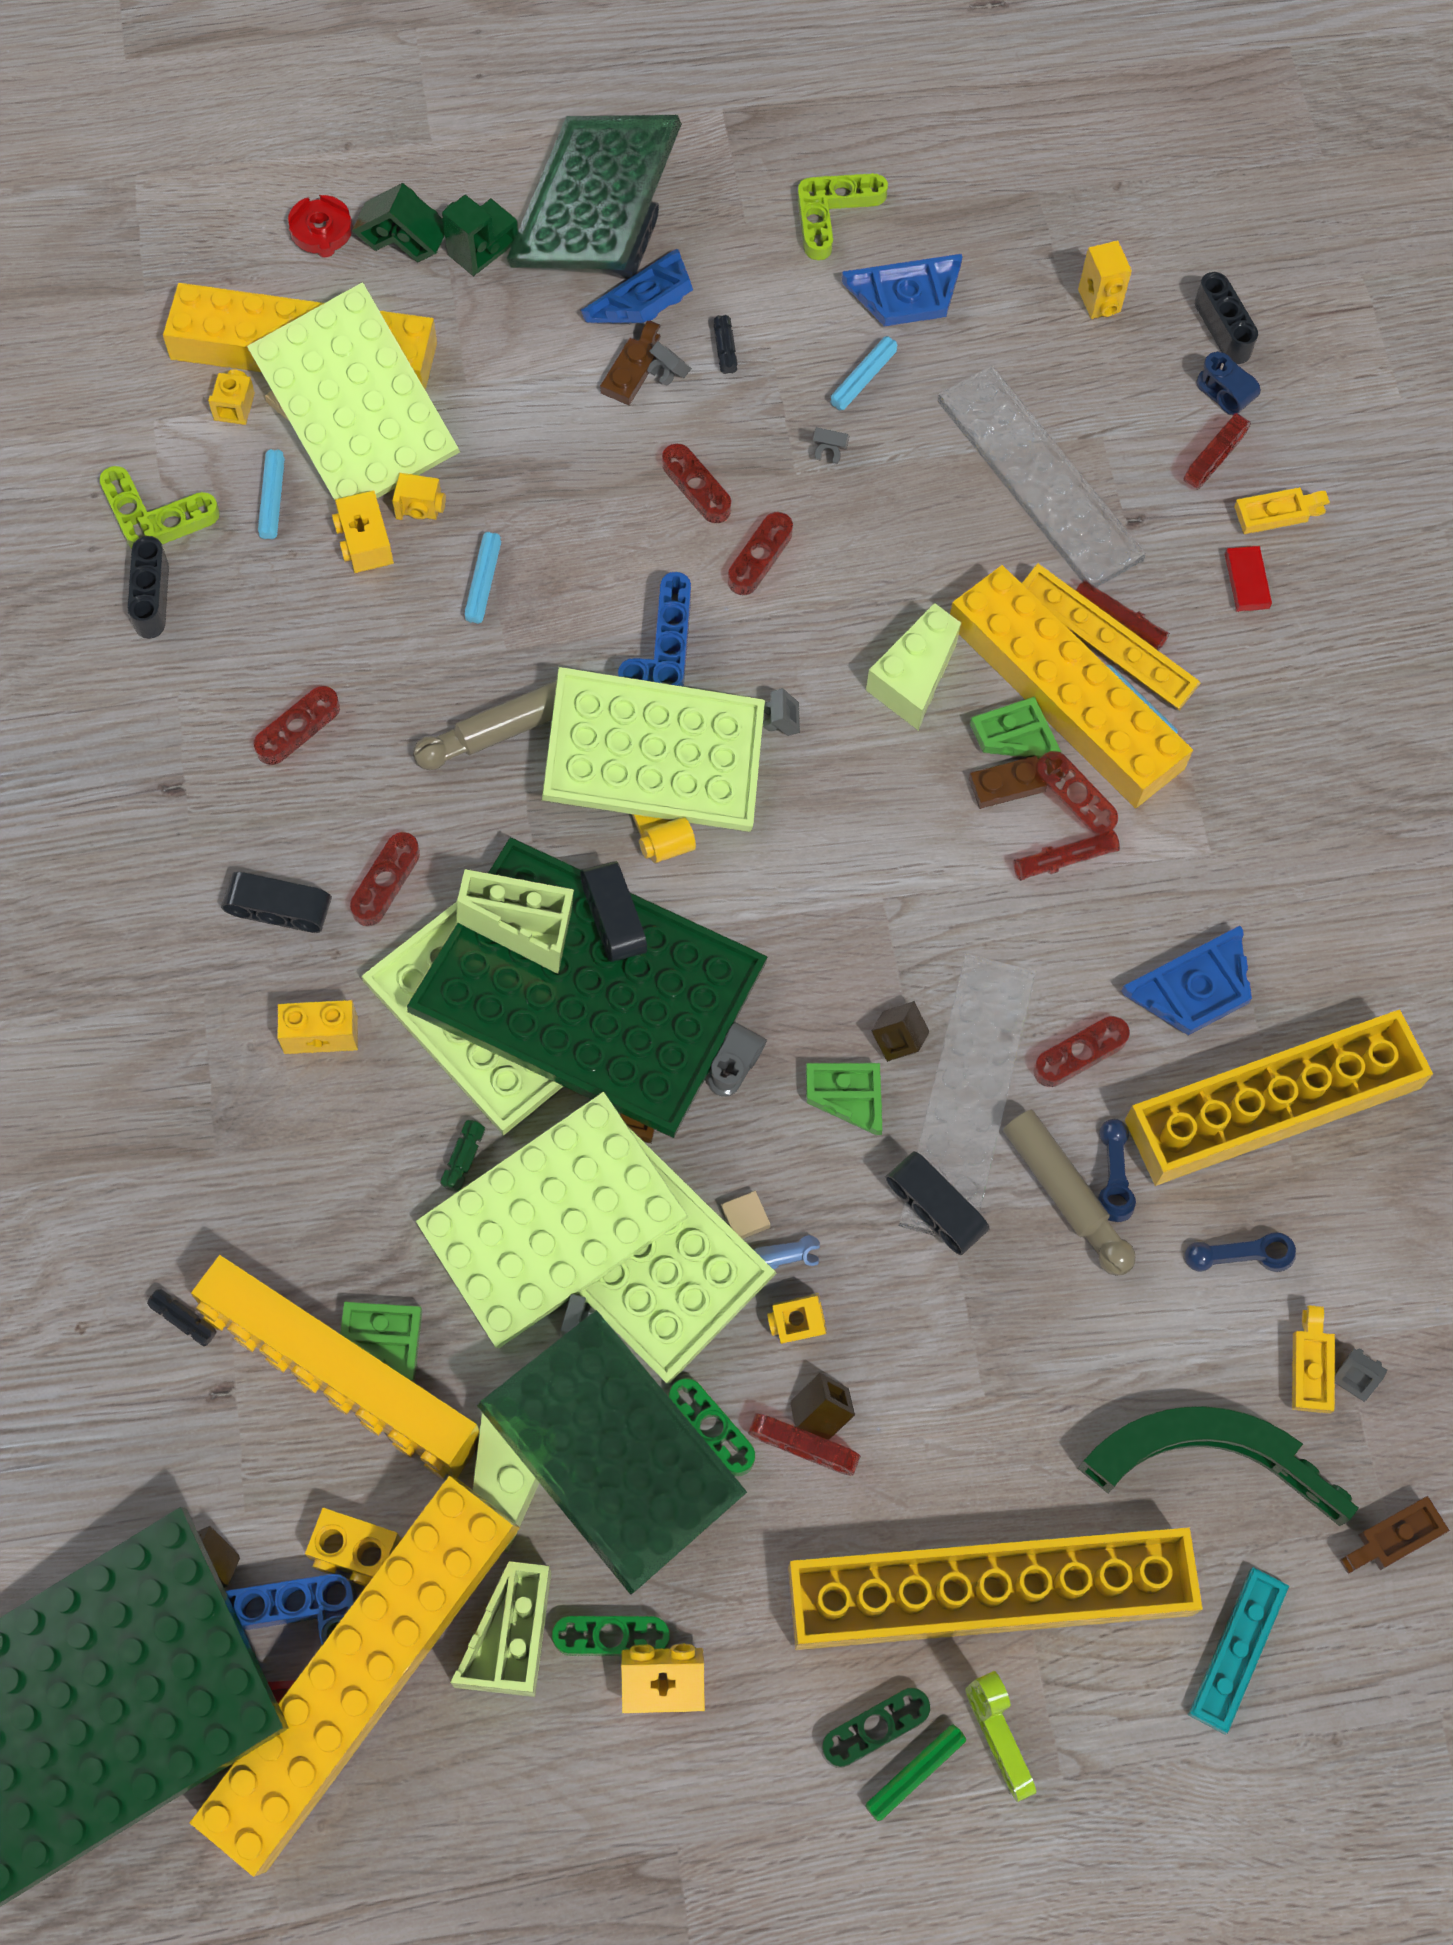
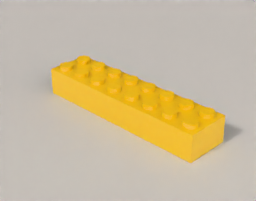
(219, 324)
(1070, 686)
(1277, 1097)
(337, 1367)

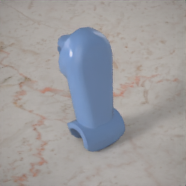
(790, 1252)

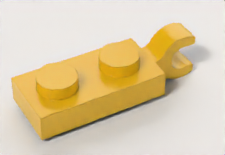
(1279, 509)
(1313, 1364)

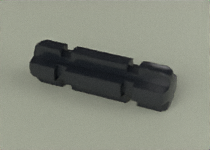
(725, 344)
(181, 1317)

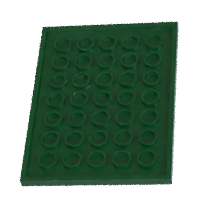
(598, 1026)
(120, 1698)

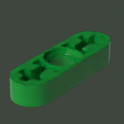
(738, 1442)
(581, 1622)

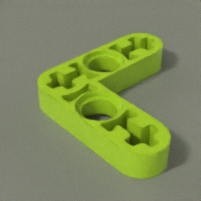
(822, 203)
(152, 521)
(988, 1702)

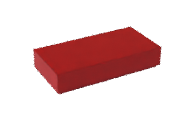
(1248, 578)

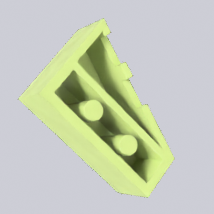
(914, 665)
(517, 914)
(502, 1476)
(510, 1635)

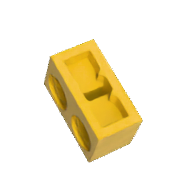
(357, 1538)

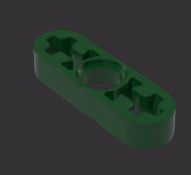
(907, 1722)

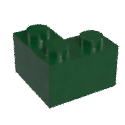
(401, 219)
(477, 233)

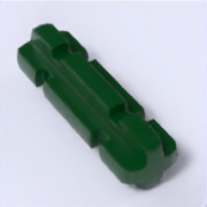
(462, 1155)

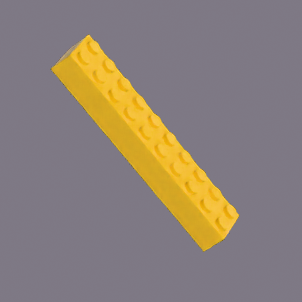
(993, 1588)
(356, 1676)

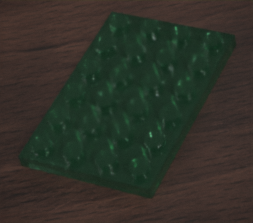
(594, 192)
(612, 1451)

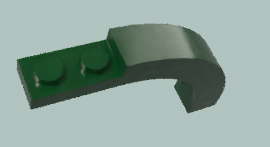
(1218, 1430)

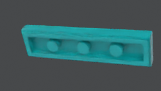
(1238, 1651)

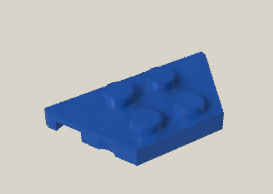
(906, 289)
(643, 294)
(1197, 985)

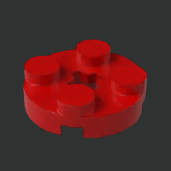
(323, 239)

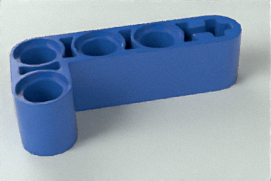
(668, 636)
(276, 1596)

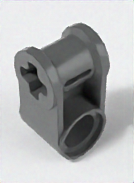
(737, 1055)

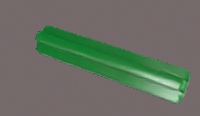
(915, 1772)

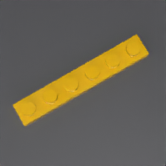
(1112, 638)

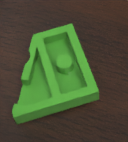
(1014, 730)
(847, 1092)
(385, 1332)

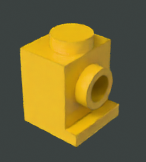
(232, 391)
(418, 497)
(813, 1322)

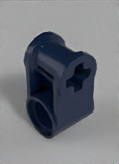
(1229, 387)

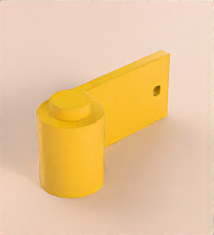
(664, 837)

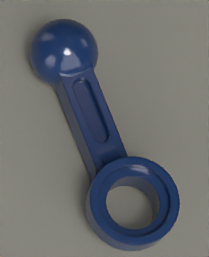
(1114, 1135)
(1201, 1256)

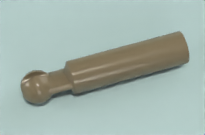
(487, 728)
(1069, 1191)

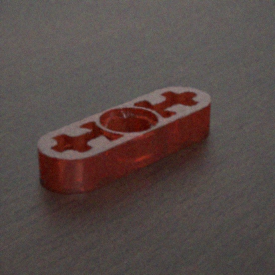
(1217, 451)
(695, 469)
(760, 567)
(297, 711)
(1087, 818)
(385, 894)
(1098, 1030)
(804, 1444)

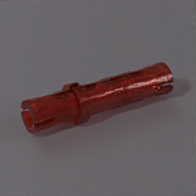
(1130, 619)
(1029, 867)

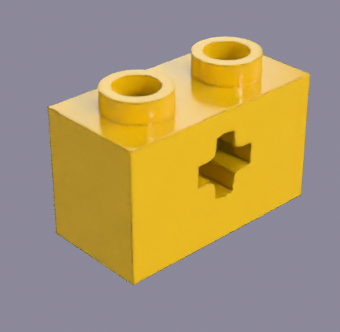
(1104, 279)
(364, 532)
(317, 1027)
(678, 1693)

